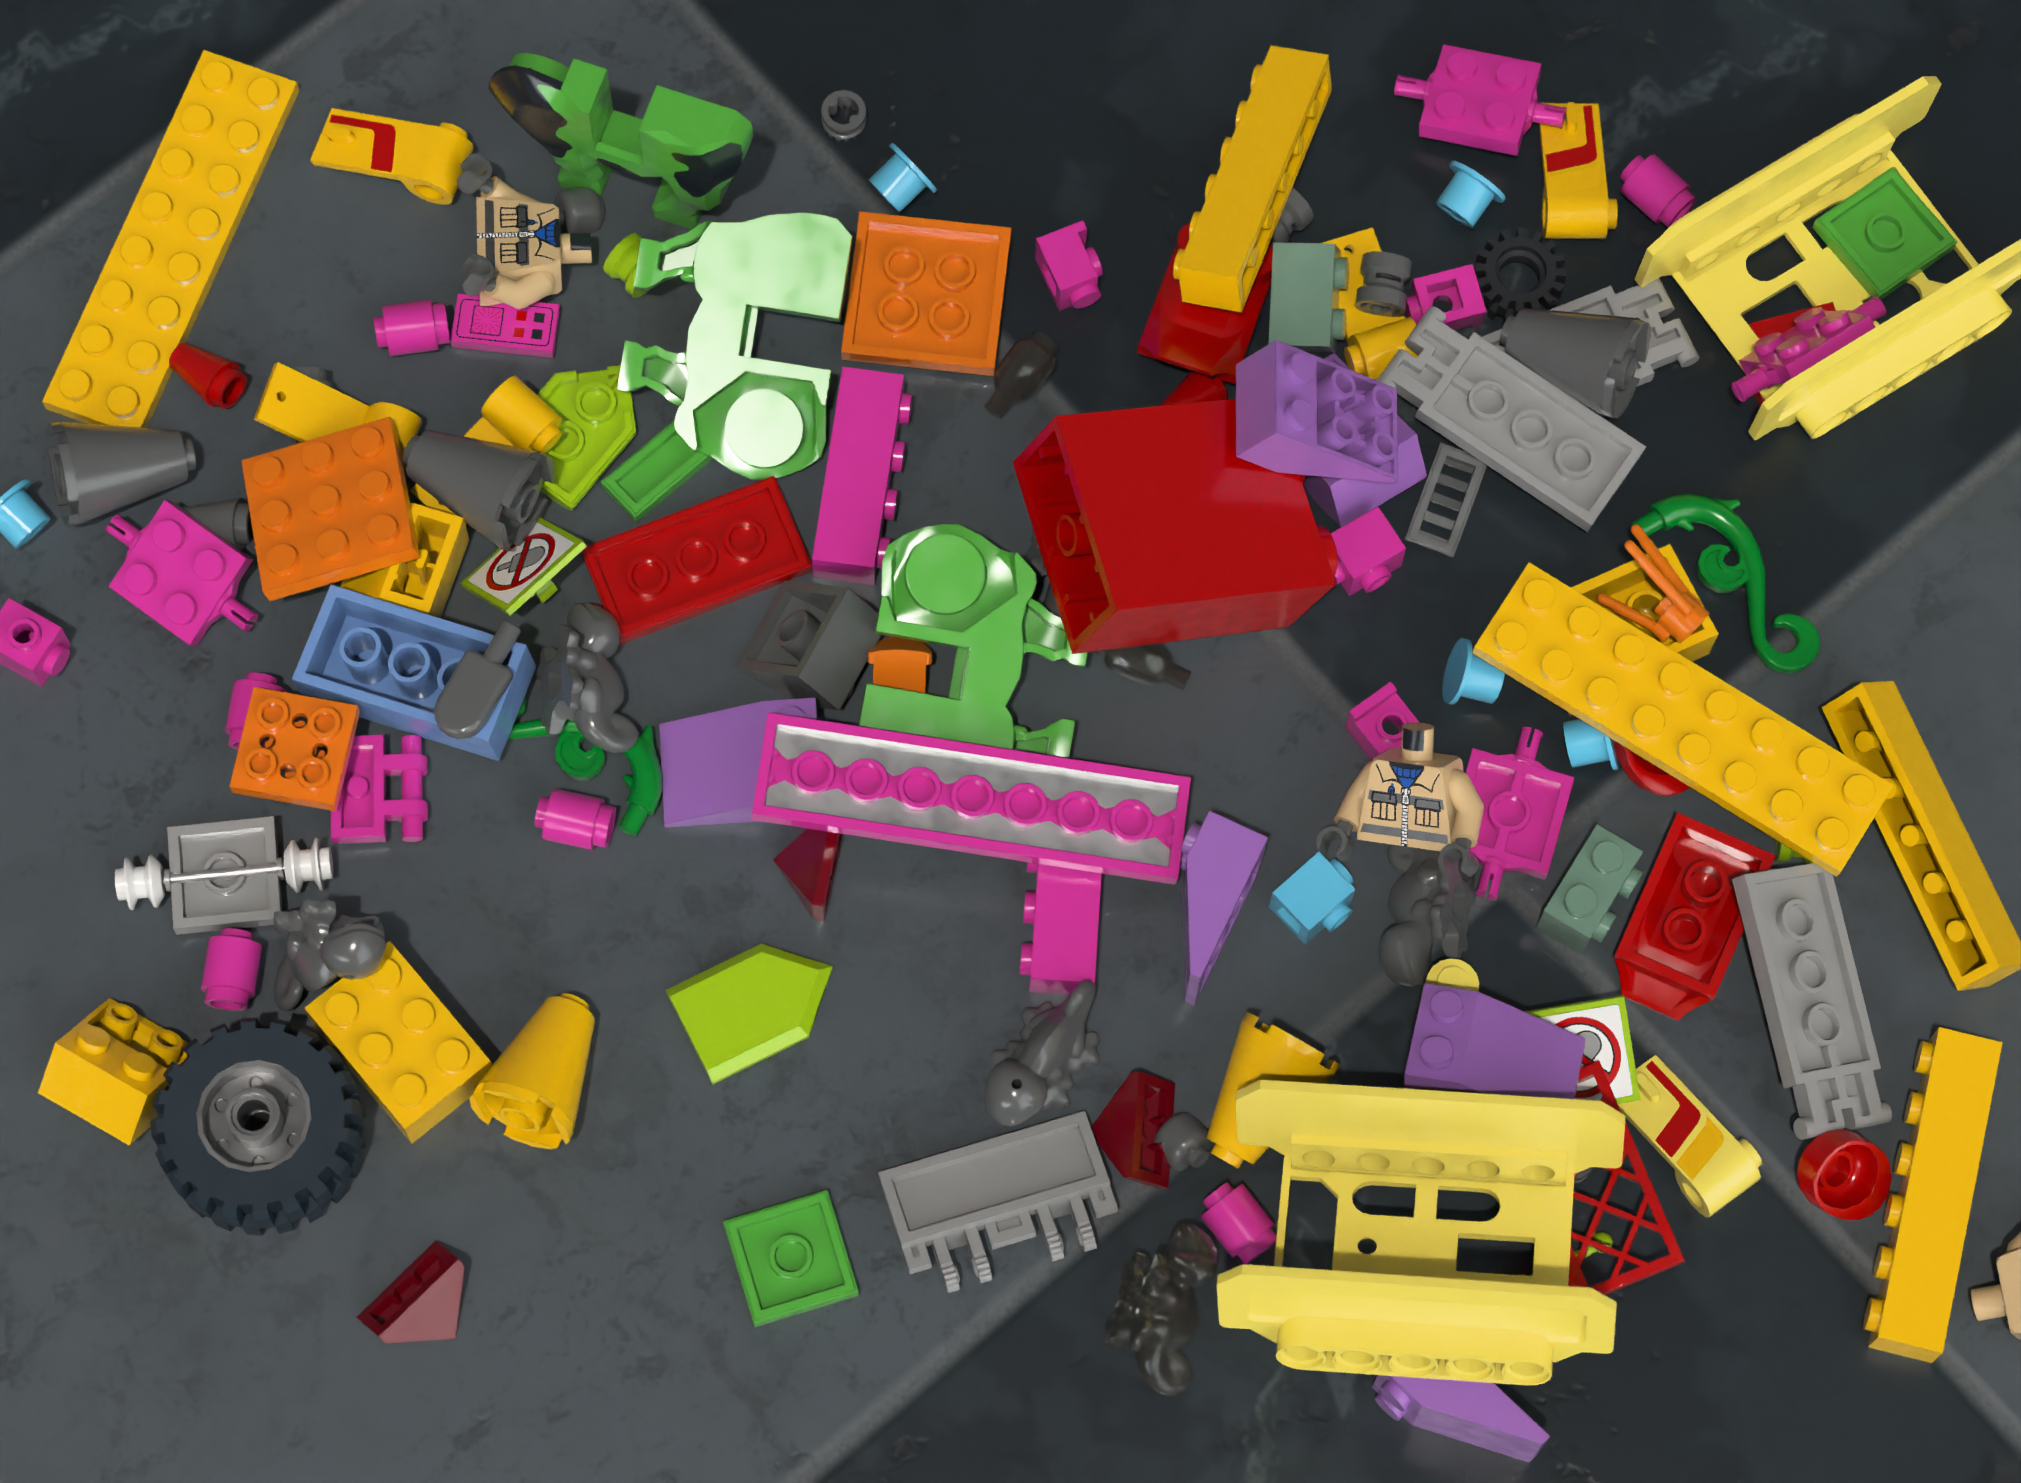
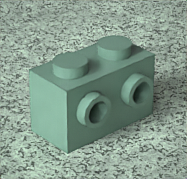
(1307, 296)
(1589, 890)

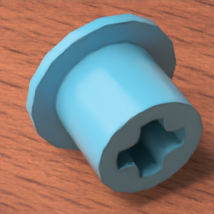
(900, 180)
(1467, 195)
(20, 515)
(1470, 676)
(1588, 745)

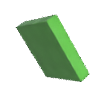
(1884, 234)
(791, 1258)

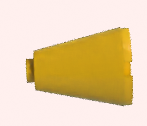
(1257, 1056)
(540, 1075)

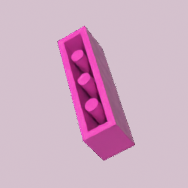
(859, 475)
(1064, 929)

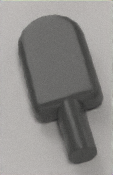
(476, 686)

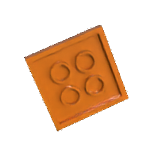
(926, 294)
(329, 509)

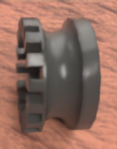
(856, 122)

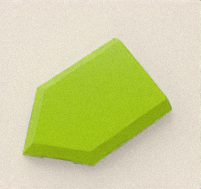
(594, 430)
(749, 1007)

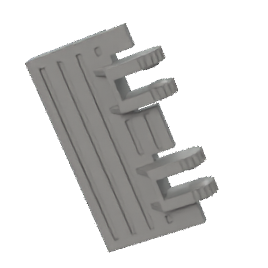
(997, 1189)

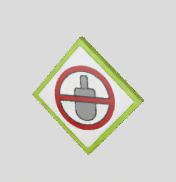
(525, 571)
(1607, 1040)

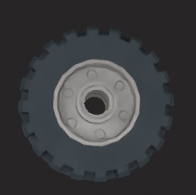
(268, 1173)

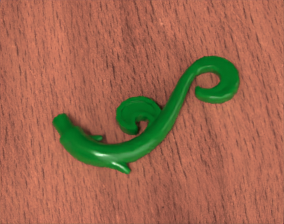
(1750, 571)
(646, 778)

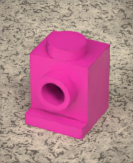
(1069, 266)
(1454, 286)
(1369, 716)

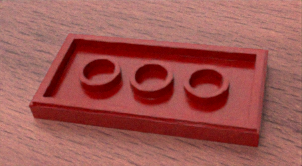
(697, 559)

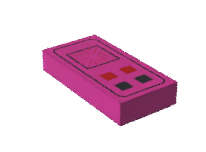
(505, 328)

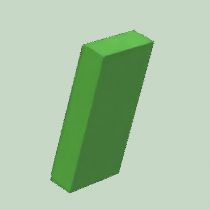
(653, 473)

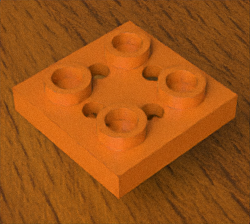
(310, 776)

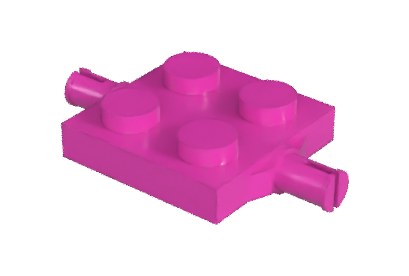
(1480, 100)
(1813, 338)
(181, 573)
(1520, 812)

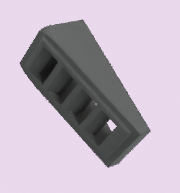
(1461, 461)

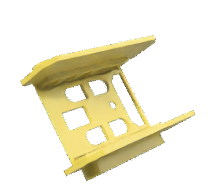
(1710, 252)
(1406, 1302)

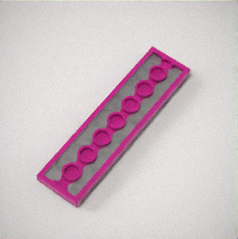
(971, 798)

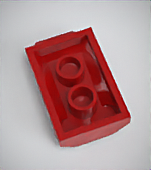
(1200, 335)
(1686, 919)

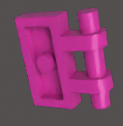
(363, 801)

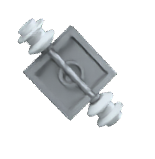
(224, 874)

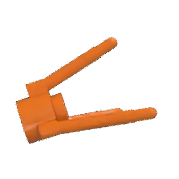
(1680, 609)

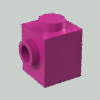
(1367, 552)
(31, 643)

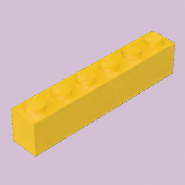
(1253, 179)
(1928, 837)
(1933, 1195)

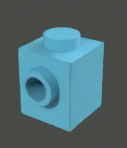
(1314, 898)

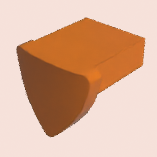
(900, 664)

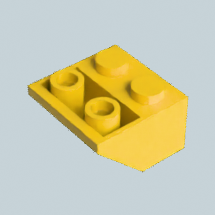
(425, 581)
(112, 1069)

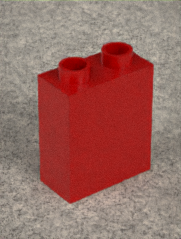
(1166, 530)

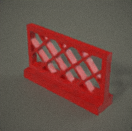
(1650, 1199)

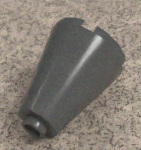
(1581, 353)
(114, 466)
(482, 482)

